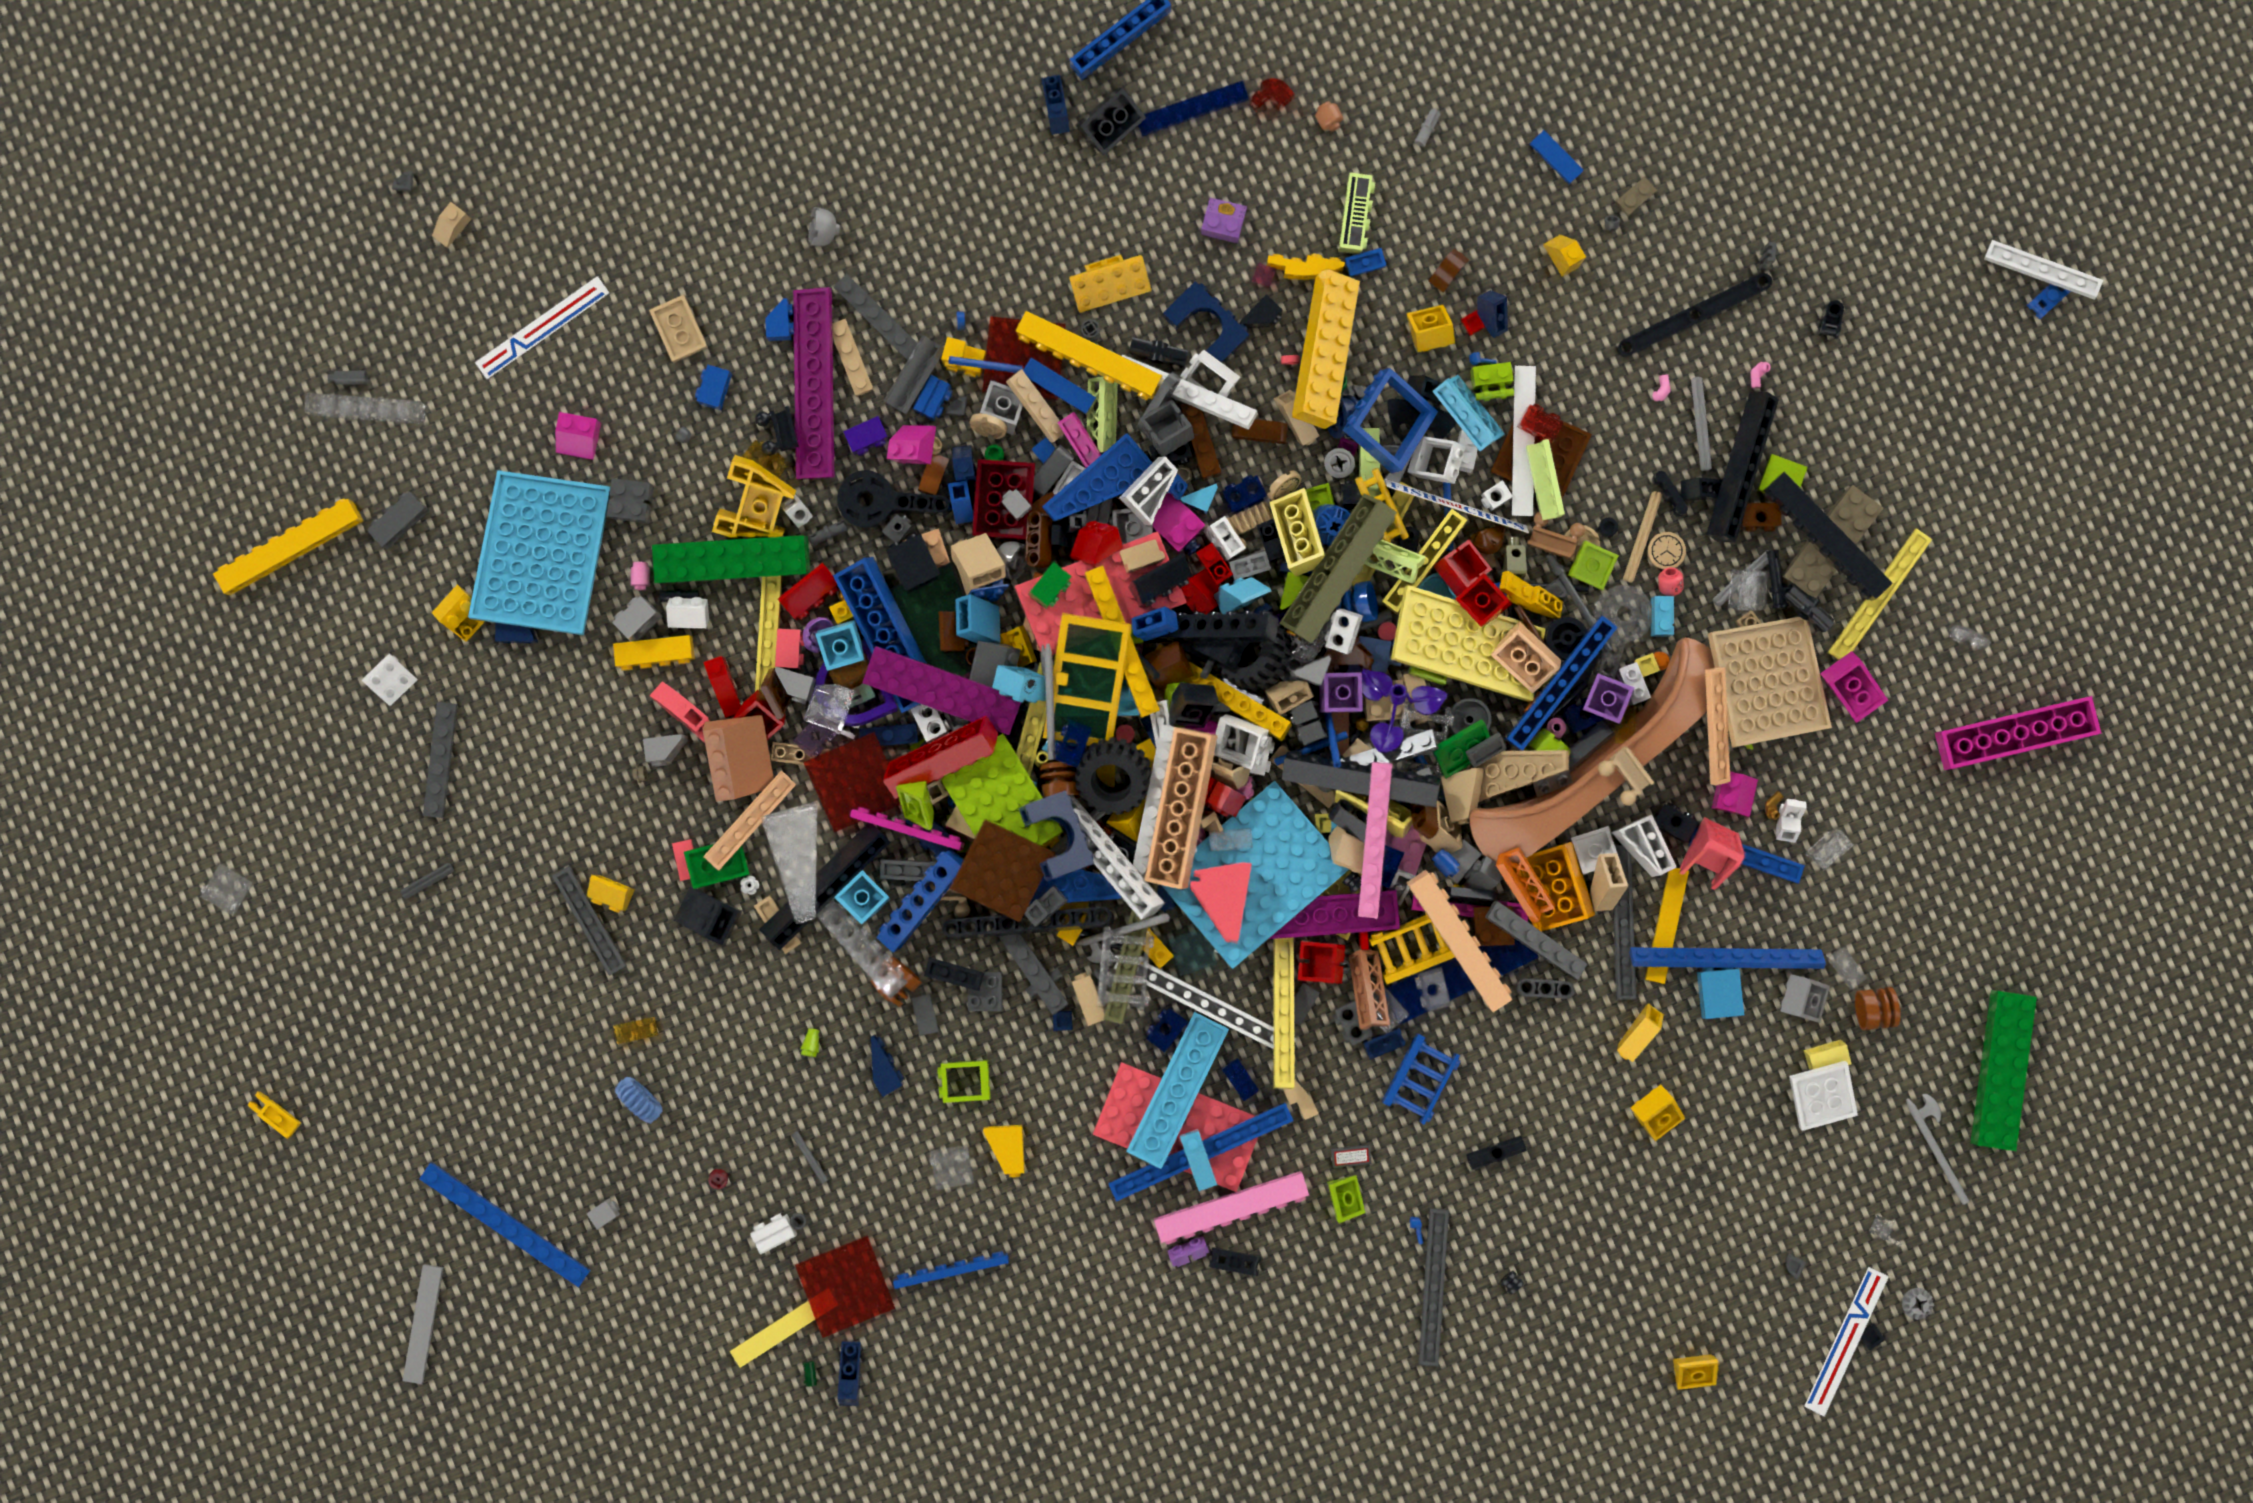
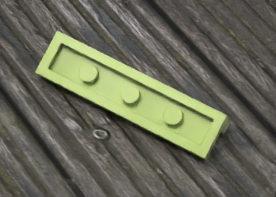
(1105, 414)
(1545, 480)
(1400, 557)

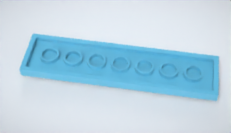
(1177, 1090)

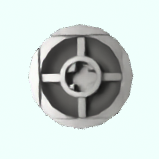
(823, 227)
(1013, 556)

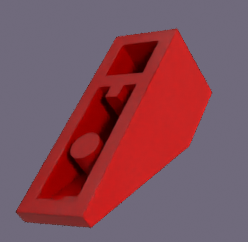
(723, 685)

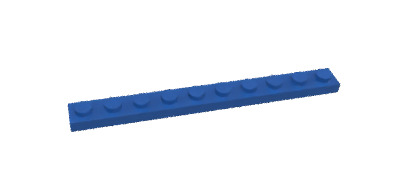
(1727, 958)
(1213, 1145)
(505, 1224)

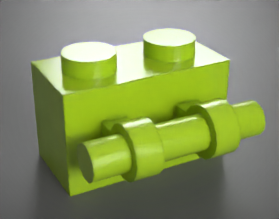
(1492, 376)

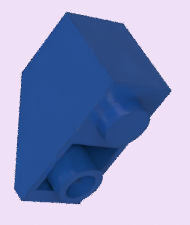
(779, 322)
(961, 502)

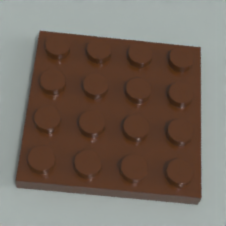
(1565, 450)
(1001, 870)

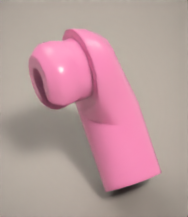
(1757, 372)

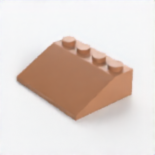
(738, 756)

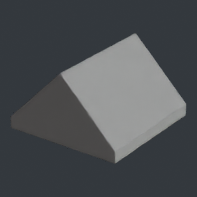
(1312, 672)

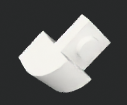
(1789, 822)

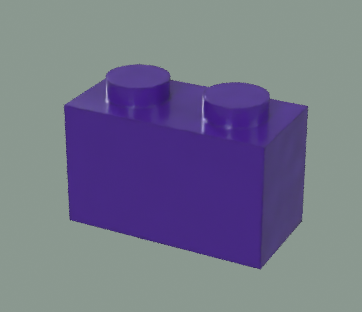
(866, 436)

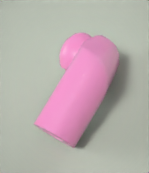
(1664, 389)

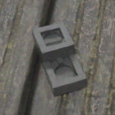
(1045, 906)

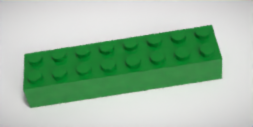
(731, 559)
(2003, 1070)

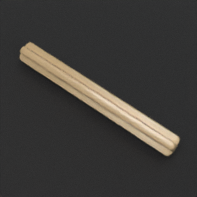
(1642, 537)

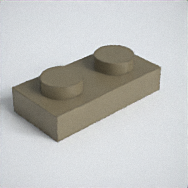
(1636, 196)

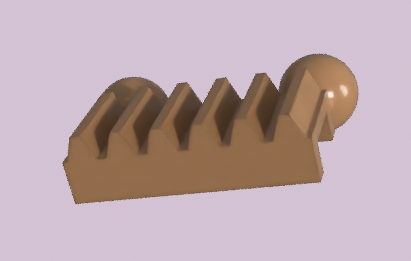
(1554, 542)

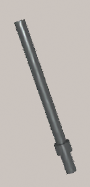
(1559, 571)

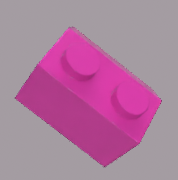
(577, 435)
(912, 444)
(1735, 795)

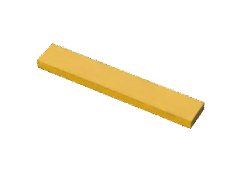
(1668, 919)

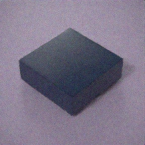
(1062, 1021)

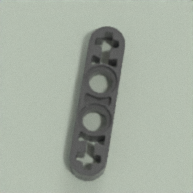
(1163, 394)

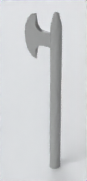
(1047, 669)
(1094, 940)
(1932, 1108)

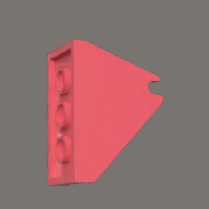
(1716, 850)
(1223, 896)

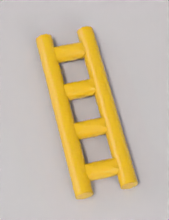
(1384, 496)

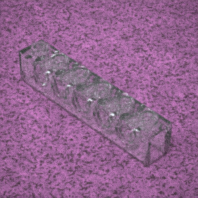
(365, 408)
(888, 984)

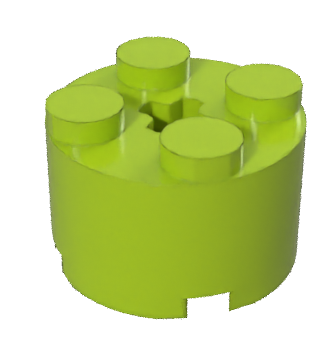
(1546, 742)

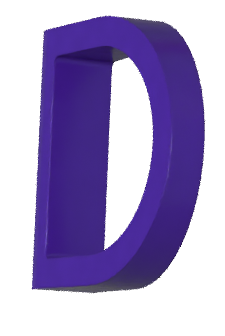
(874, 714)

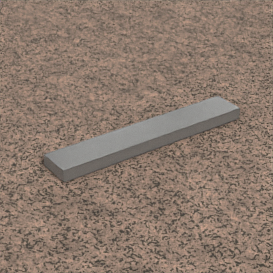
(423, 1324)

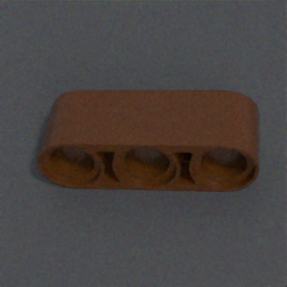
(1262, 431)
(1038, 539)
(1424, 820)

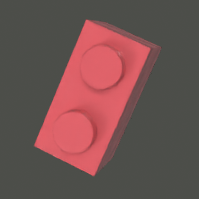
(789, 649)

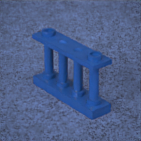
(1409, 1062)

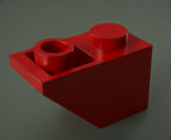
(1213, 563)

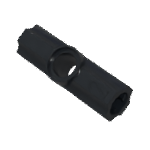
(1158, 352)
(1807, 607)
(1484, 1155)

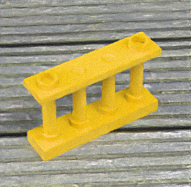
(1410, 965)

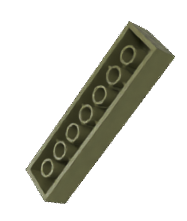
(1338, 568)

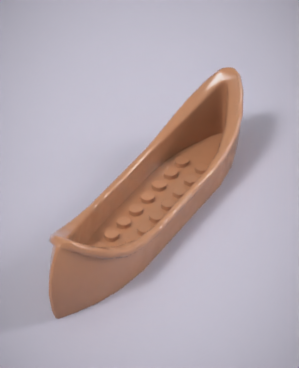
(1666, 715)

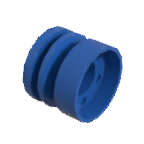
(1324, 516)
(1360, 601)

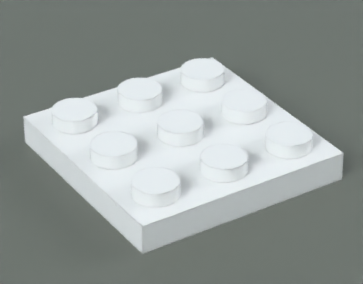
(1823, 1095)

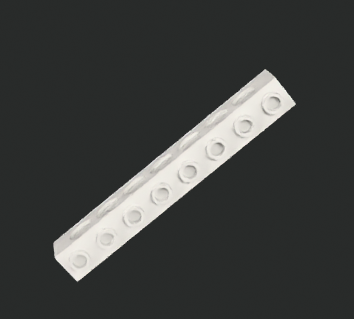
(1117, 867)

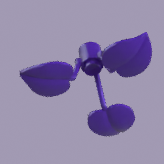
(1377, 684)

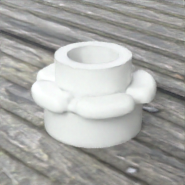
(754, 885)

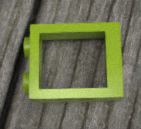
(984, 1076)

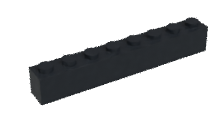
(1742, 467)
(1827, 536)
(1356, 778)
(829, 882)

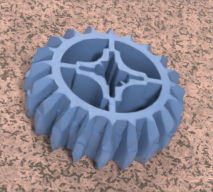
(638, 1099)

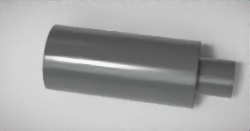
(348, 377)

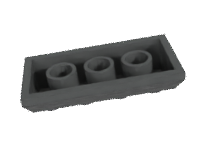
(988, 657)

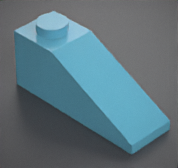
(1198, 1160)

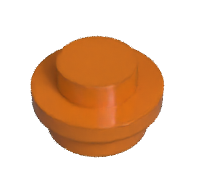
(1662, 660)

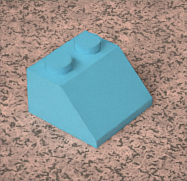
(1239, 594)
(840, 645)
(862, 897)

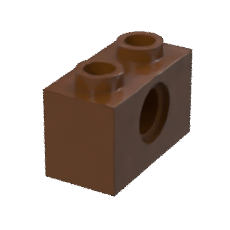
(1771, 516)

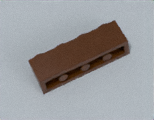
(1202, 443)

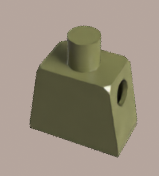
(1514, 558)

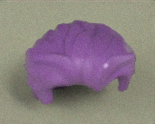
(809, 637)

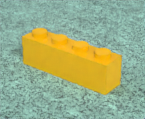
(654, 651)

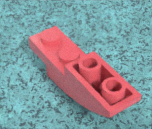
(680, 709)

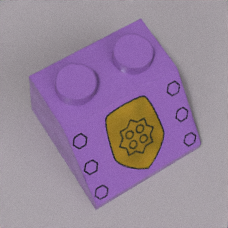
(1223, 220)

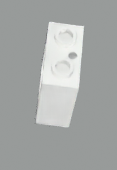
(1215, 365)
(1419, 463)
(1223, 733)

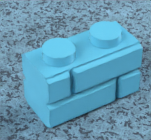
(1662, 616)

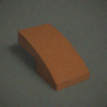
(933, 475)

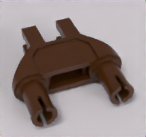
(1359, 655)

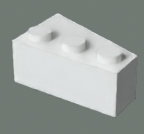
(1147, 492)
(1646, 845)

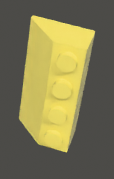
(1297, 532)
(1399, 817)

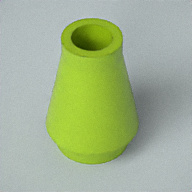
(810, 1045)

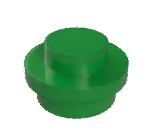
(994, 452)

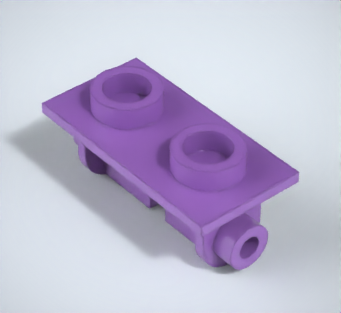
(1179, 1254)

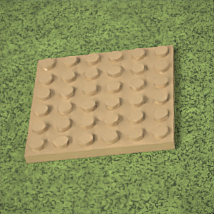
(1770, 681)

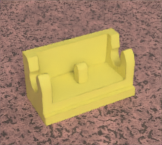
(1827, 1054)

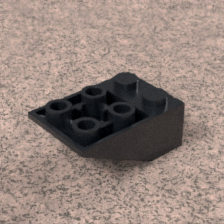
(708, 916)

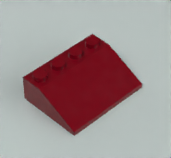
(992, 483)

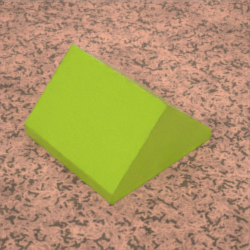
(916, 803)
(1346, 1198)

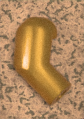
(1771, 806)

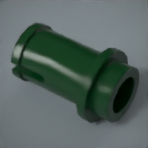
(810, 1374)

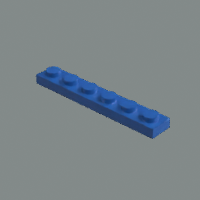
(943, 1271)

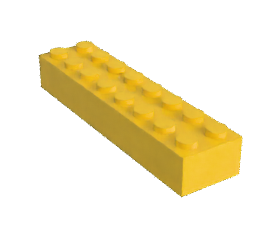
(1325, 349)

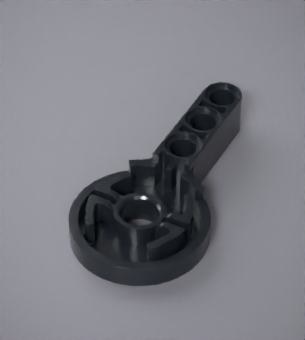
(884, 500)

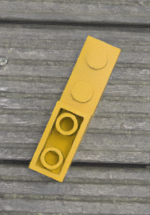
(1299, 270)
(1529, 597)

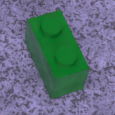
(1050, 585)

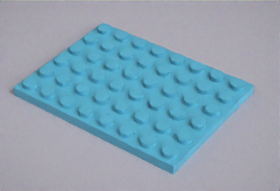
(540, 552)
(1286, 874)

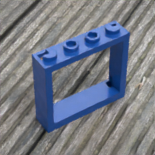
(1427, 414)

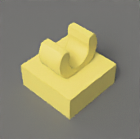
(1647, 664)

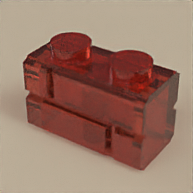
(1540, 423)

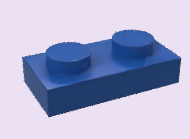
(1365, 262)

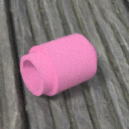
(640, 575)

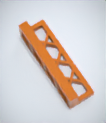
(1518, 886)

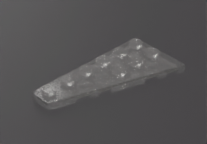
(793, 845)

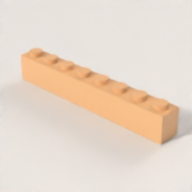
(1459, 940)

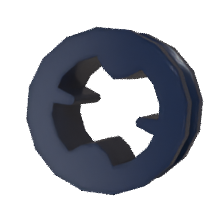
(1192, 547)

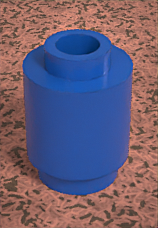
(1446, 863)

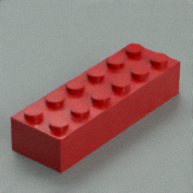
(943, 755)

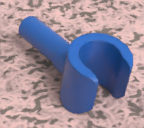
(1475, 359)
(1416, 1223)

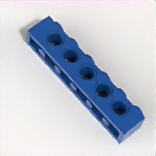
(1119, 36)
(888, 934)

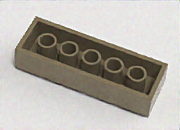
(1853, 515)

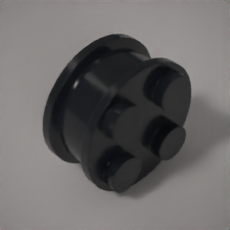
(1564, 635)

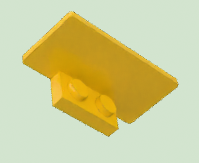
(1109, 282)

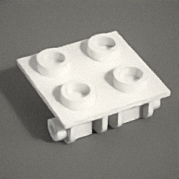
(389, 679)

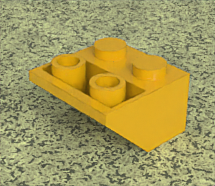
(454, 613)

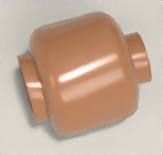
(1329, 116)

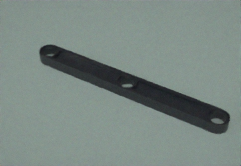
(1706, 309)

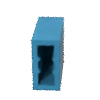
(977, 619)
(1720, 992)

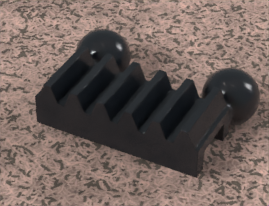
(783, 428)

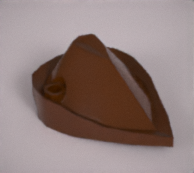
(1489, 540)

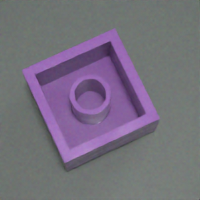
(1341, 693)
(1608, 698)

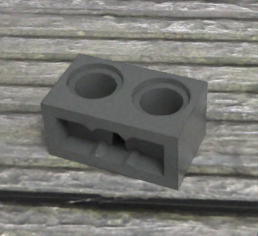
(1347, 1025)

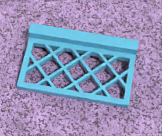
(1455, 397)

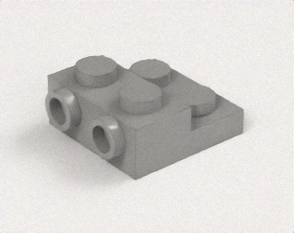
(1129, 525)

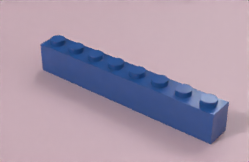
(1561, 683)

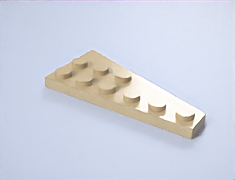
(1519, 768)

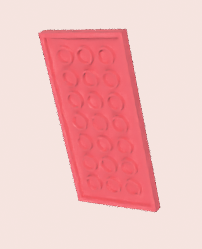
(1079, 598)
(1130, 1099)

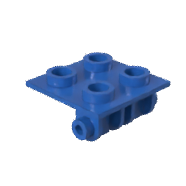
(991, 591)

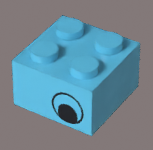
(1020, 683)

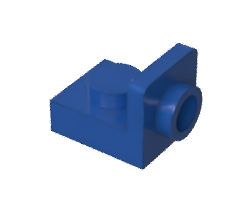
(1177, 487)

